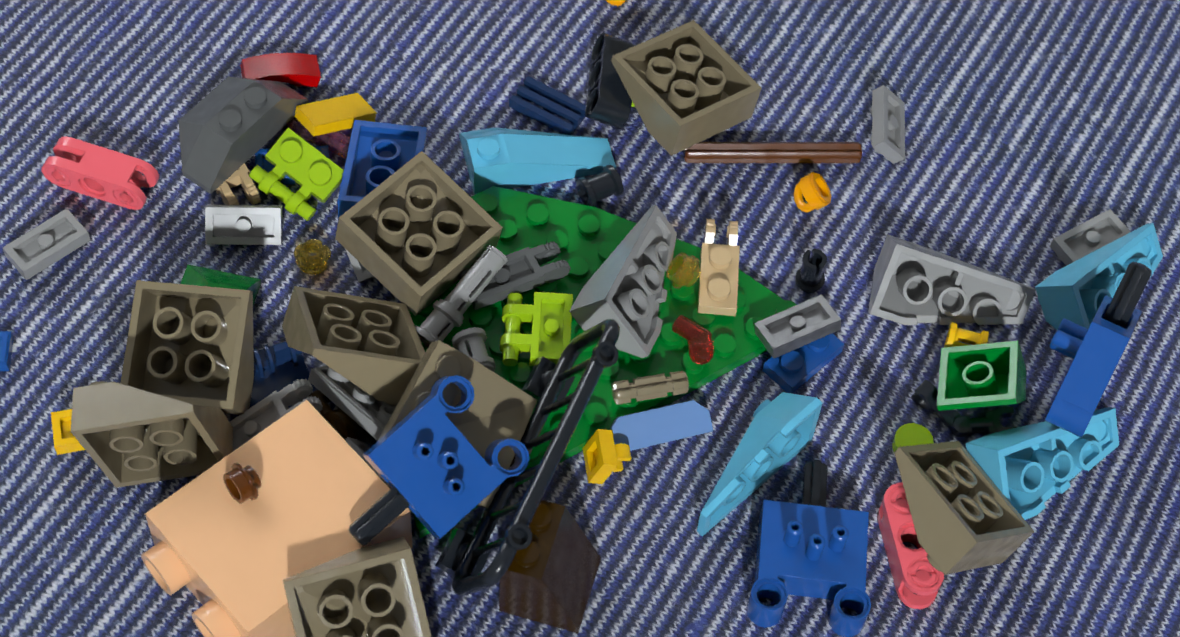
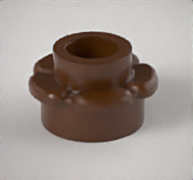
(242, 483)

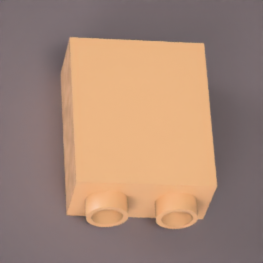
(242, 552)

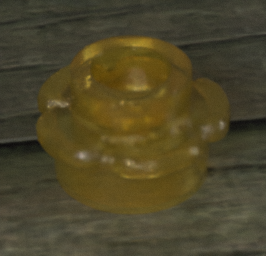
(312, 264)
(683, 270)

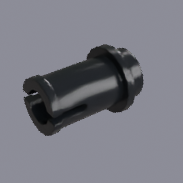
(811, 276)

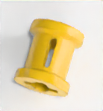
(958, 334)

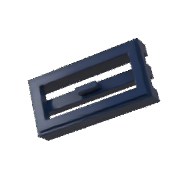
(552, 103)

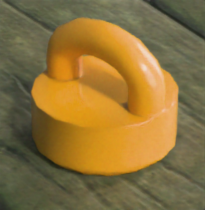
(815, 192)

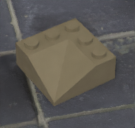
(685, 87)
(417, 232)
(357, 337)
(192, 344)
(497, 408)
(146, 435)
(958, 508)
(360, 595)

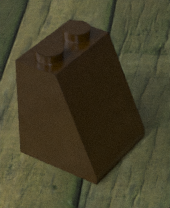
(553, 574)

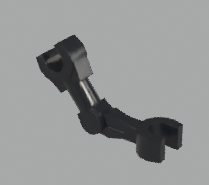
(961, 426)

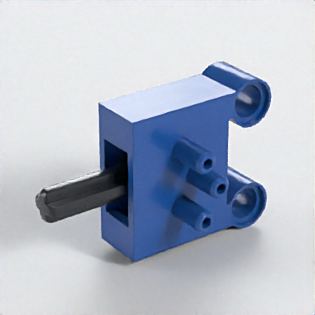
(1095, 351)
(434, 467)
(811, 554)

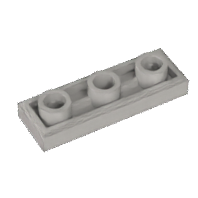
(355, 402)

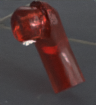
(699, 339)

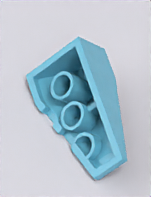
(530, 157)
(1081, 286)
(773, 438)
(1042, 458)

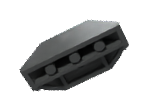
(232, 127)

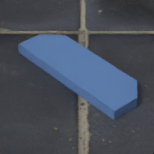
(661, 424)

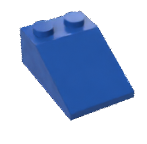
(374, 155)

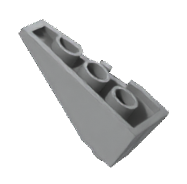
(631, 285)
(930, 287)

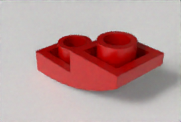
(292, 68)

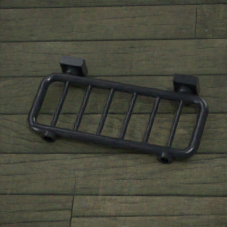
(548, 384)

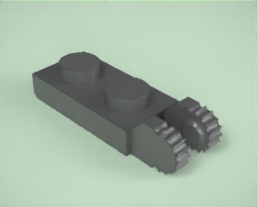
(522, 273)

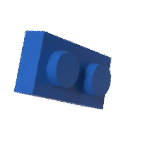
(801, 364)

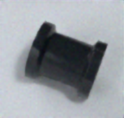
(599, 186)

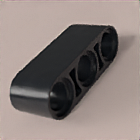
(606, 95)

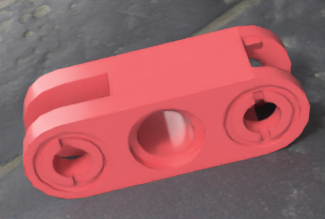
(100, 173)
(908, 566)

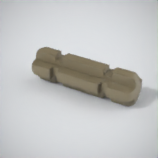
(650, 387)

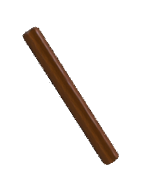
(774, 152)

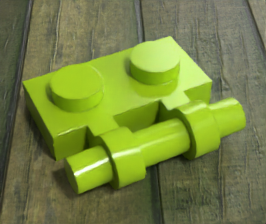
(303, 165)
(549, 322)

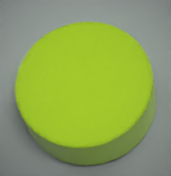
(910, 435)

